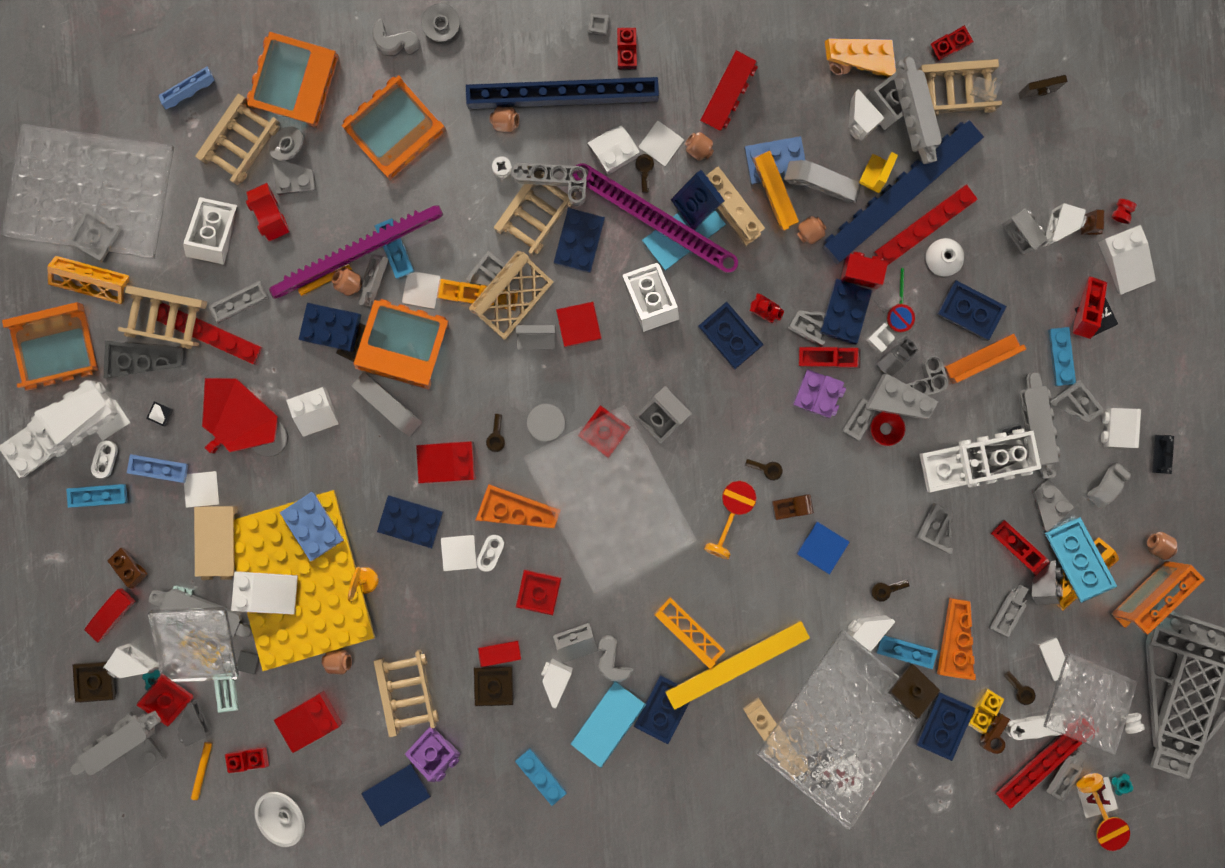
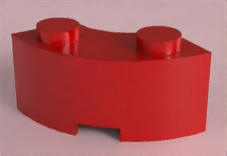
(265, 207)

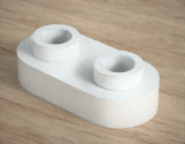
(102, 458)
(490, 552)

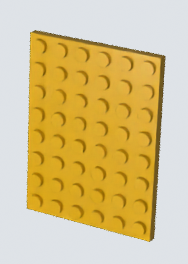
(322, 609)

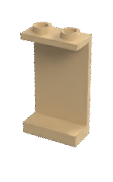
(214, 541)

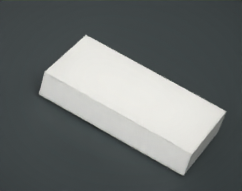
(1052, 656)

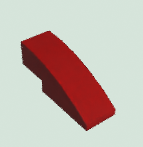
(829, 357)
(109, 614)

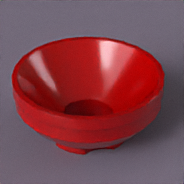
(897, 428)

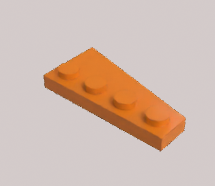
(511, 508)
(956, 649)

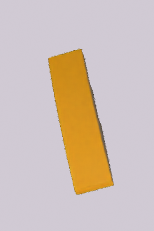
(468, 293)

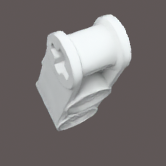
(1029, 728)

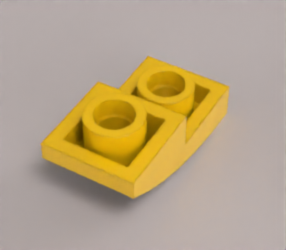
(985, 711)

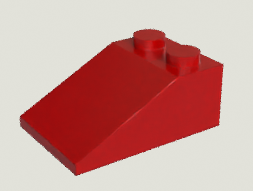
(446, 462)
(308, 722)

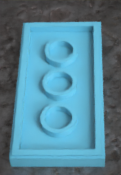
(669, 252)
(1080, 560)
(608, 724)

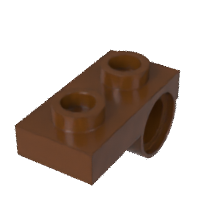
(1094, 223)
(792, 507)
(126, 568)
(997, 726)

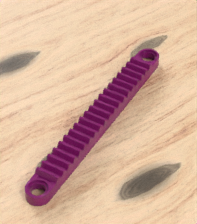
(657, 219)
(355, 251)

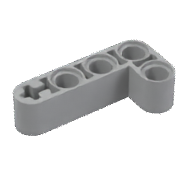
(548, 179)
(822, 179)
(931, 375)
(386, 404)

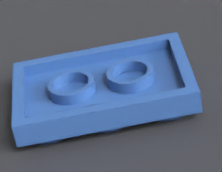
(782, 152)
(312, 526)

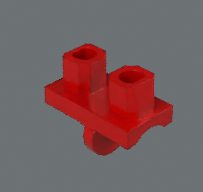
(766, 309)

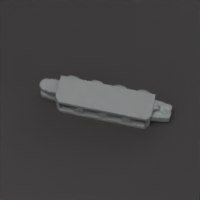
(917, 109)
(1039, 419)
(181, 600)
(116, 745)

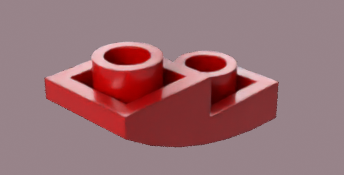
(952, 43)
(626, 48)
(499, 653)
(246, 760)

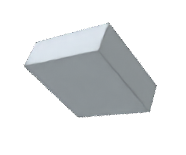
(598, 24)

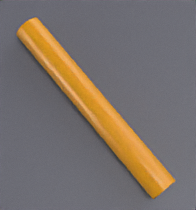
(319, 282)
(201, 770)

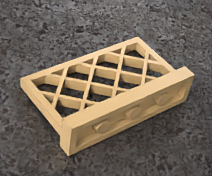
(503, 281)

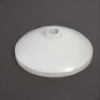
(279, 819)

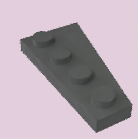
(132, 357)

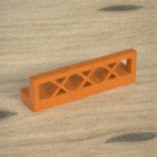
(983, 358)

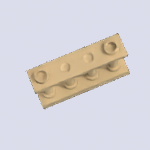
(967, 69)
(229, 122)
(516, 209)
(735, 209)
(174, 302)
(391, 705)
(760, 718)

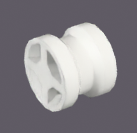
(504, 170)
(1133, 723)

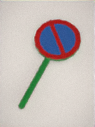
(901, 316)

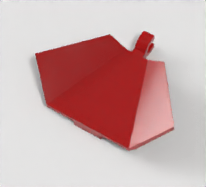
(236, 416)

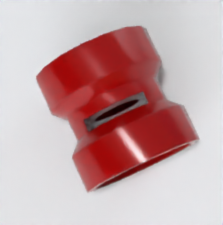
(1124, 211)

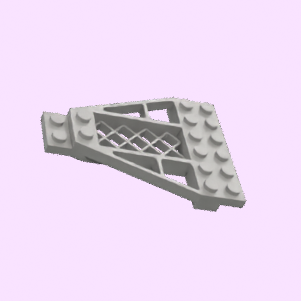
(1201, 642)

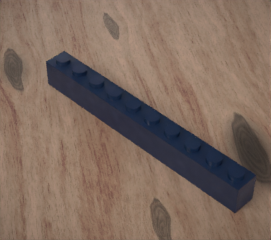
(562, 92)
(901, 193)

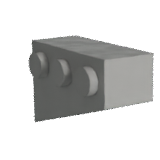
(900, 399)

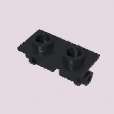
(1163, 454)

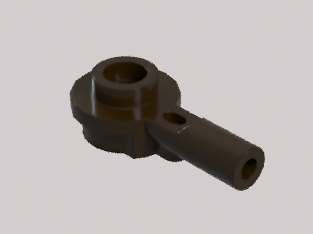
(644, 164)
(495, 441)
(772, 470)
(882, 591)
(1024, 694)

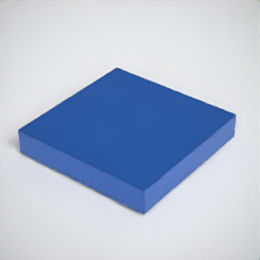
(823, 547)

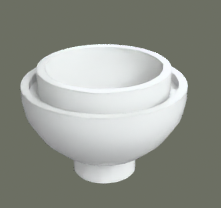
(938, 263)

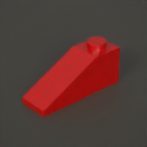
(1090, 308)
(1020, 547)

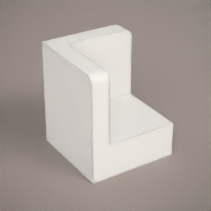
(880, 338)

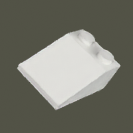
(210, 231)
(1128, 259)
(651, 297)
(264, 593)

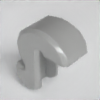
(394, 43)
(1110, 486)
(607, 660)

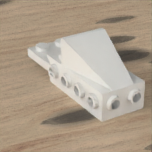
(59, 427)
(981, 461)

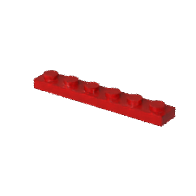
(926, 224)
(213, 335)
(1037, 770)

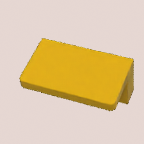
(877, 172)

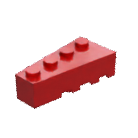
(728, 91)

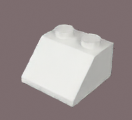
(862, 116)
(614, 149)
(1064, 221)
(313, 411)
(1121, 428)
(870, 630)
(128, 662)
(555, 680)

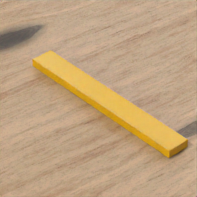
(737, 665)

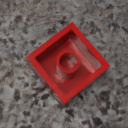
(864, 270)

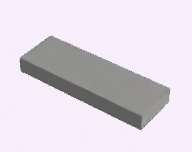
(238, 302)

